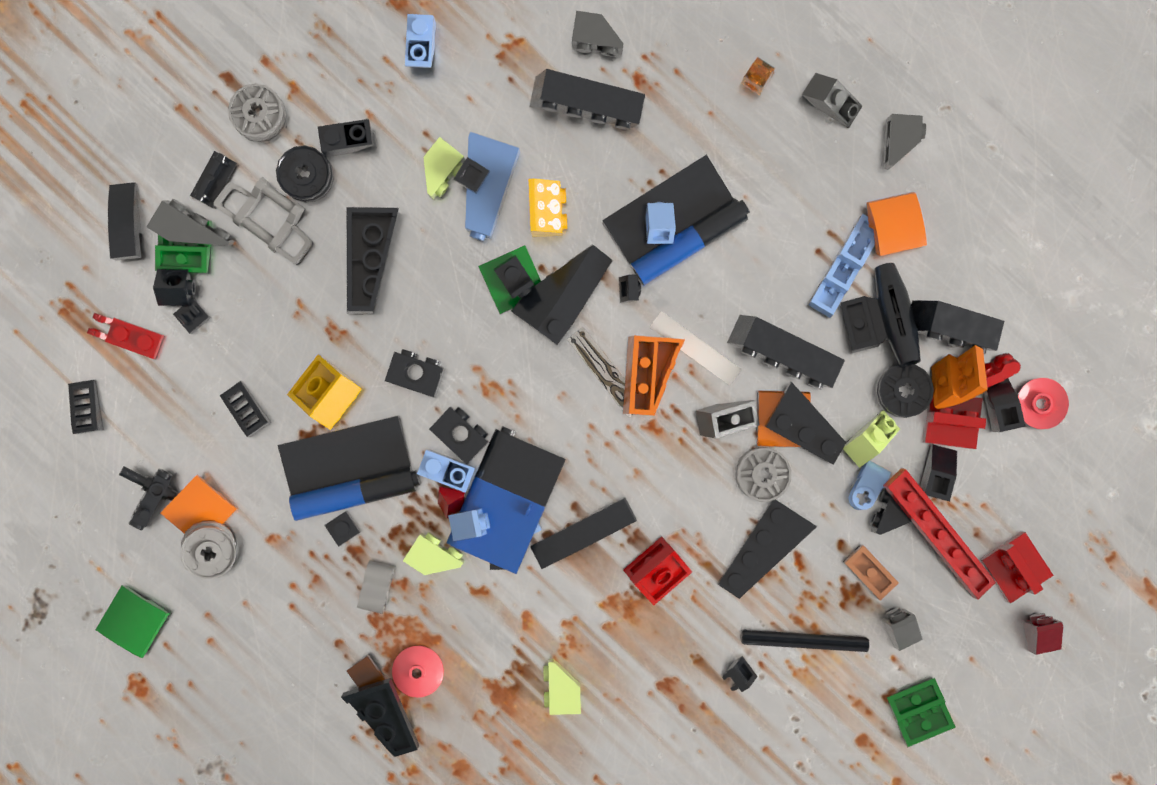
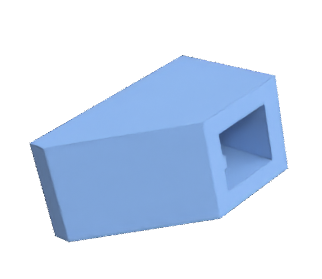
(420, 40)
(445, 470)
(468, 524)

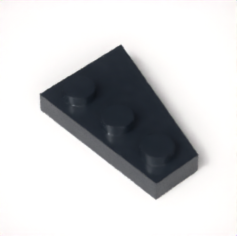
(805, 426)
(385, 714)

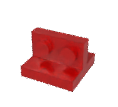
(955, 424)
(1017, 568)
(657, 571)

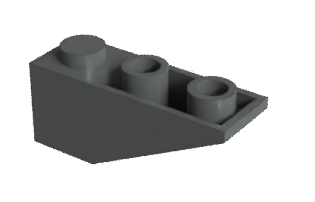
(178, 225)

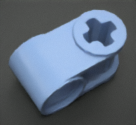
(869, 481)

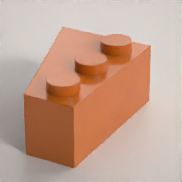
(647, 372)

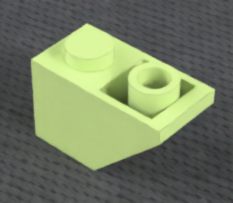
(440, 165)
(871, 439)
(430, 557)
(563, 690)

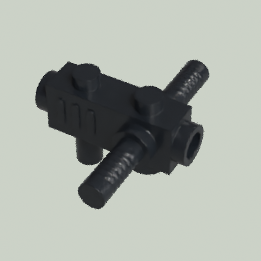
(155, 490)

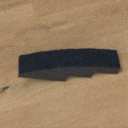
(583, 533)

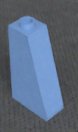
(485, 206)

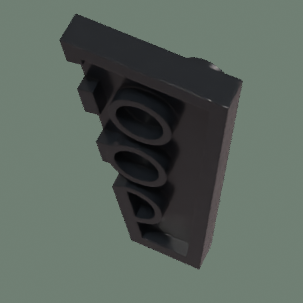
(767, 544)

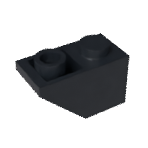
(345, 137)
(1004, 407)
(940, 473)
(889, 516)

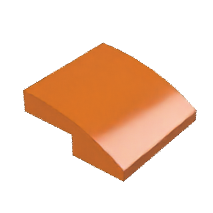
(896, 223)
(959, 378)
(766, 404)
(197, 504)

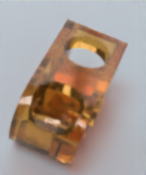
(758, 76)

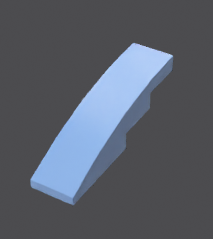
(844, 268)

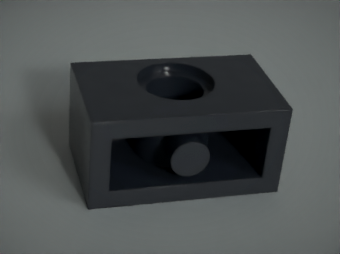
(399, 373)
(445, 428)

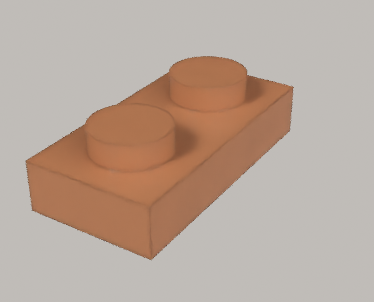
(871, 572)

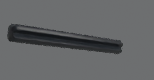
(808, 641)

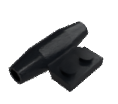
(887, 317)

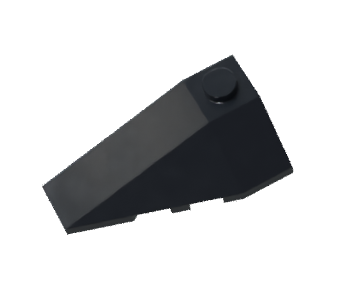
(561, 296)

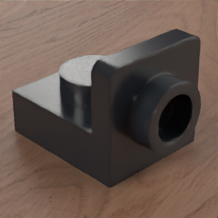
(514, 277)

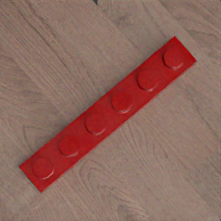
(939, 533)

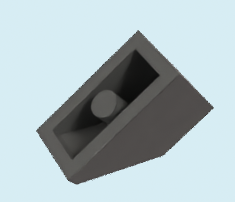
(902, 136)
(727, 418)

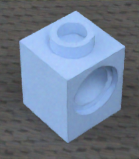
(660, 223)

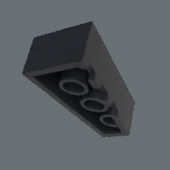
(587, 99)
(367, 250)
(786, 350)

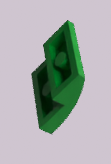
(182, 255)
(496, 288)
(132, 621)
(921, 712)

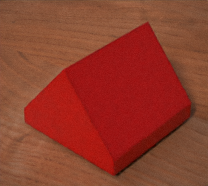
(450, 500)

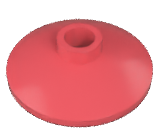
(1054, 399)
(423, 659)

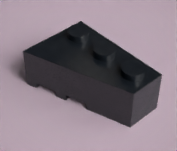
(957, 325)

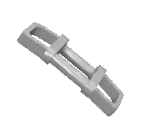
(241, 218)

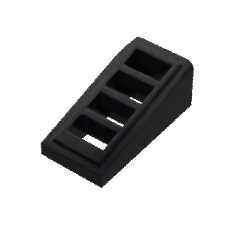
(95, 416)
(242, 422)

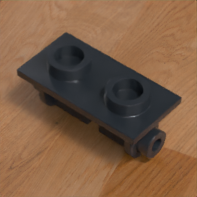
(213, 178)

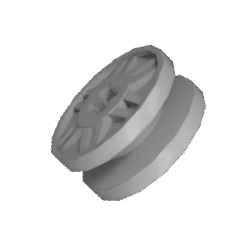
(271, 112)
(774, 464)
(210, 564)

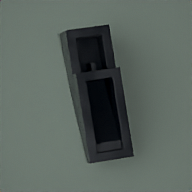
(123, 222)

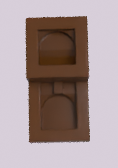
(365, 672)

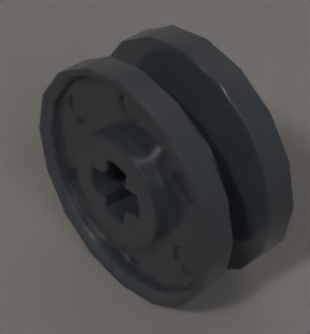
(304, 159)
(918, 383)

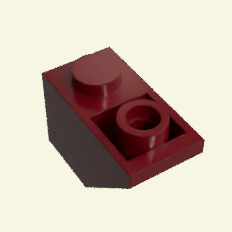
(1043, 633)

